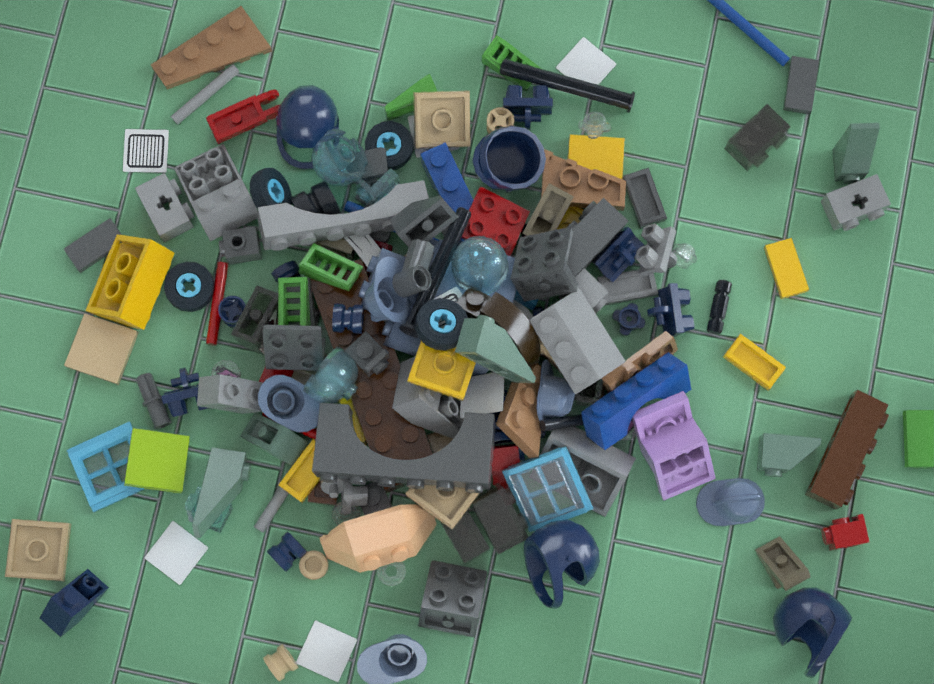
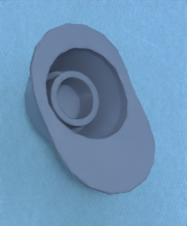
(381, 297)
(554, 394)
(287, 404)
(730, 502)
(392, 660)

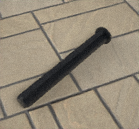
(567, 84)
(438, 268)

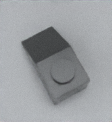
(423, 219)

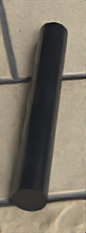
(561, 422)

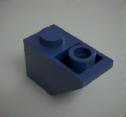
(73, 602)

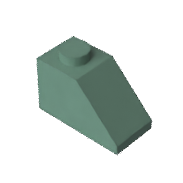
(274, 439)
(783, 452)

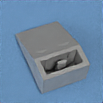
(216, 192)
(426, 407)

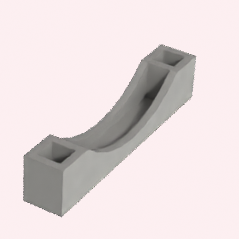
(288, 226)

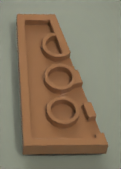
(217, 46)

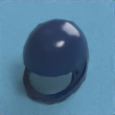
(303, 119)
(509, 158)
(560, 548)
(814, 619)

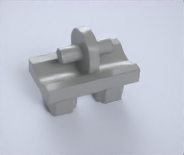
(657, 253)
(350, 494)

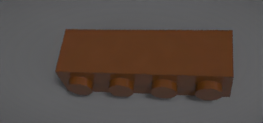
(847, 450)

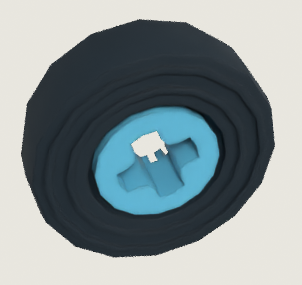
(402, 140)
(269, 188)
(190, 300)
(428, 319)

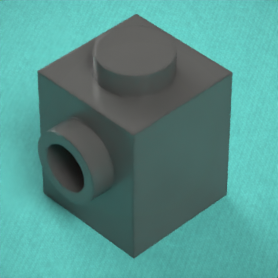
(240, 245)

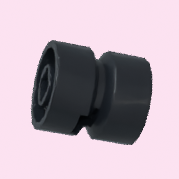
(318, 200)

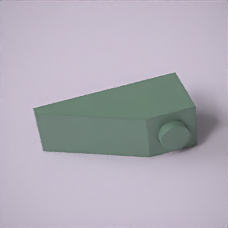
(855, 152)
(493, 349)
(220, 486)

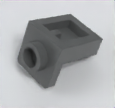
(368, 354)
(376, 500)

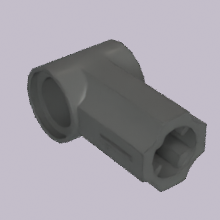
(415, 271)

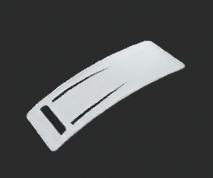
(364, 247)

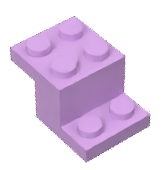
(673, 445)

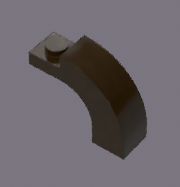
(506, 316)

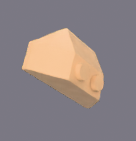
(379, 537)

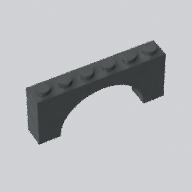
(462, 463)

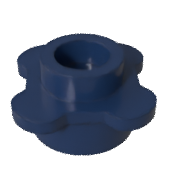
(629, 311)

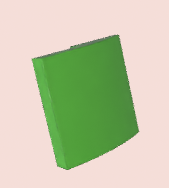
(918, 438)

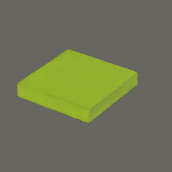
(156, 460)

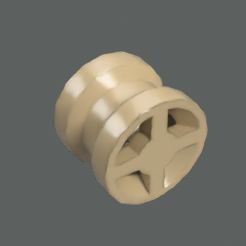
(499, 117)
(280, 662)

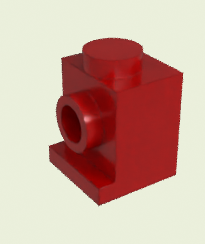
(845, 533)

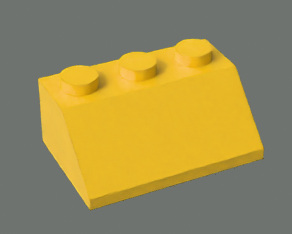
(130, 281)

